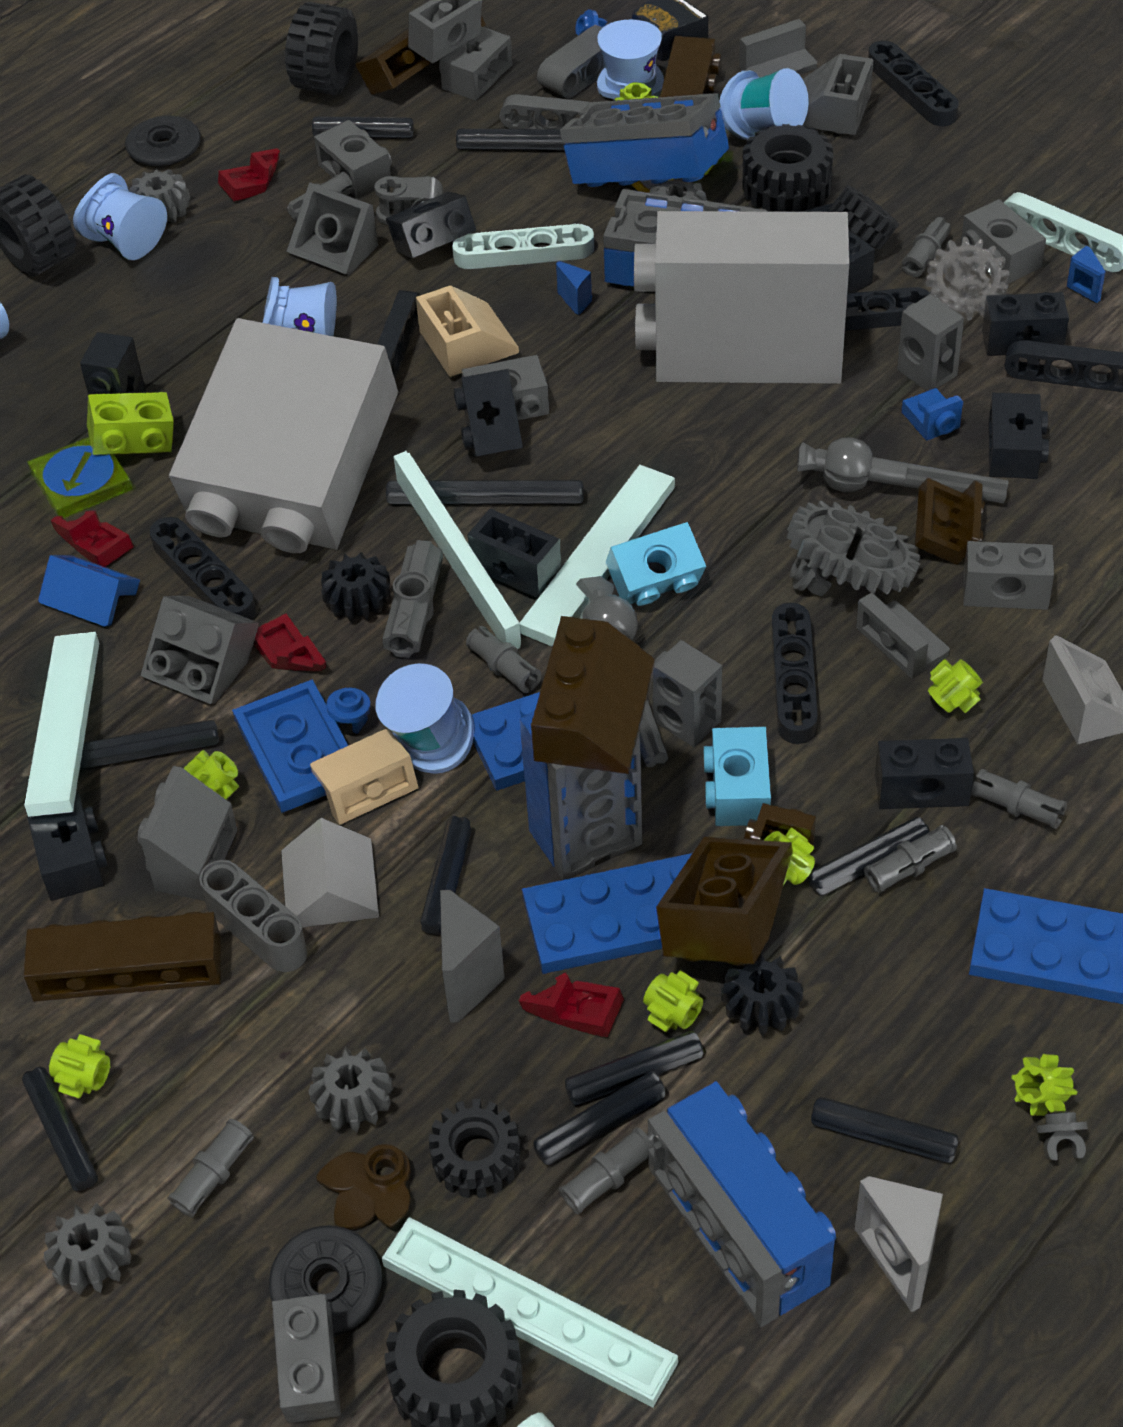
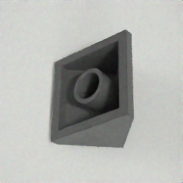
(334, 230)
(469, 955)

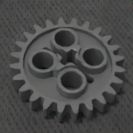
(881, 556)

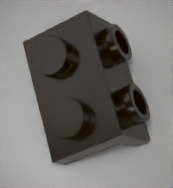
(948, 519)

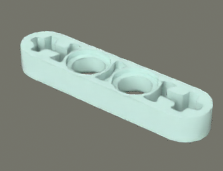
(575, 241)
(1105, 243)

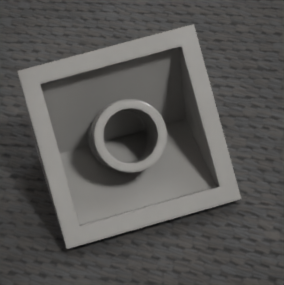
(1083, 691)
(329, 875)
(900, 1232)

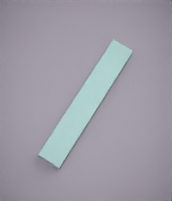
(619, 523)
(457, 550)
(62, 725)
(536, 1312)

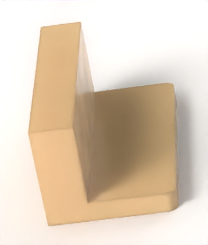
(365, 775)

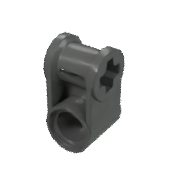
(406, 193)

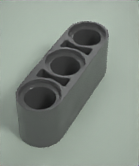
(573, 65)
(260, 932)

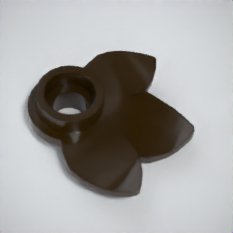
(365, 1193)

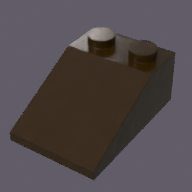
(724, 900)

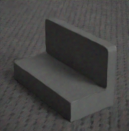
(776, 50)
(899, 635)

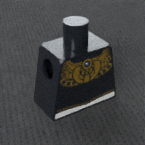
(673, 19)

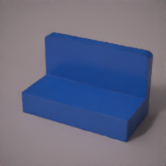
(84, 588)

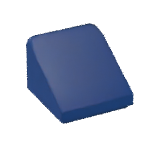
(1086, 274)
(574, 286)

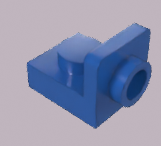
(933, 413)

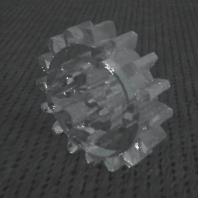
(963, 262)

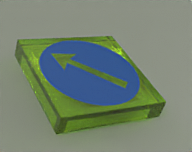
(77, 478)

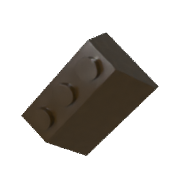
(591, 697)

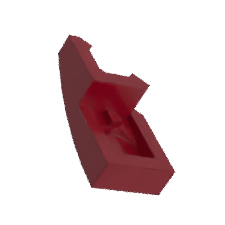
(250, 179)
(93, 539)
(286, 648)
(576, 1005)

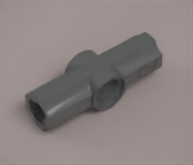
(413, 599)

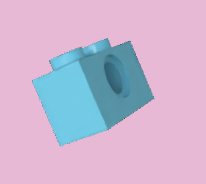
(670, 547)
(739, 774)

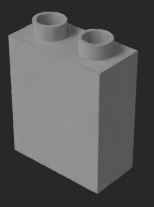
(745, 296)
(284, 435)

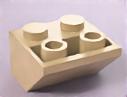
(462, 330)

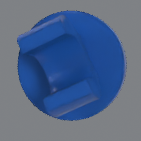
(587, 20)
(349, 706)

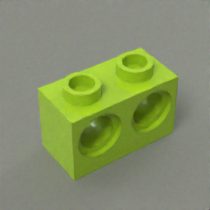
(129, 423)

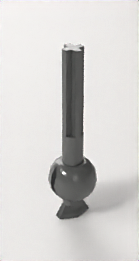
(850, 466)
(621, 615)

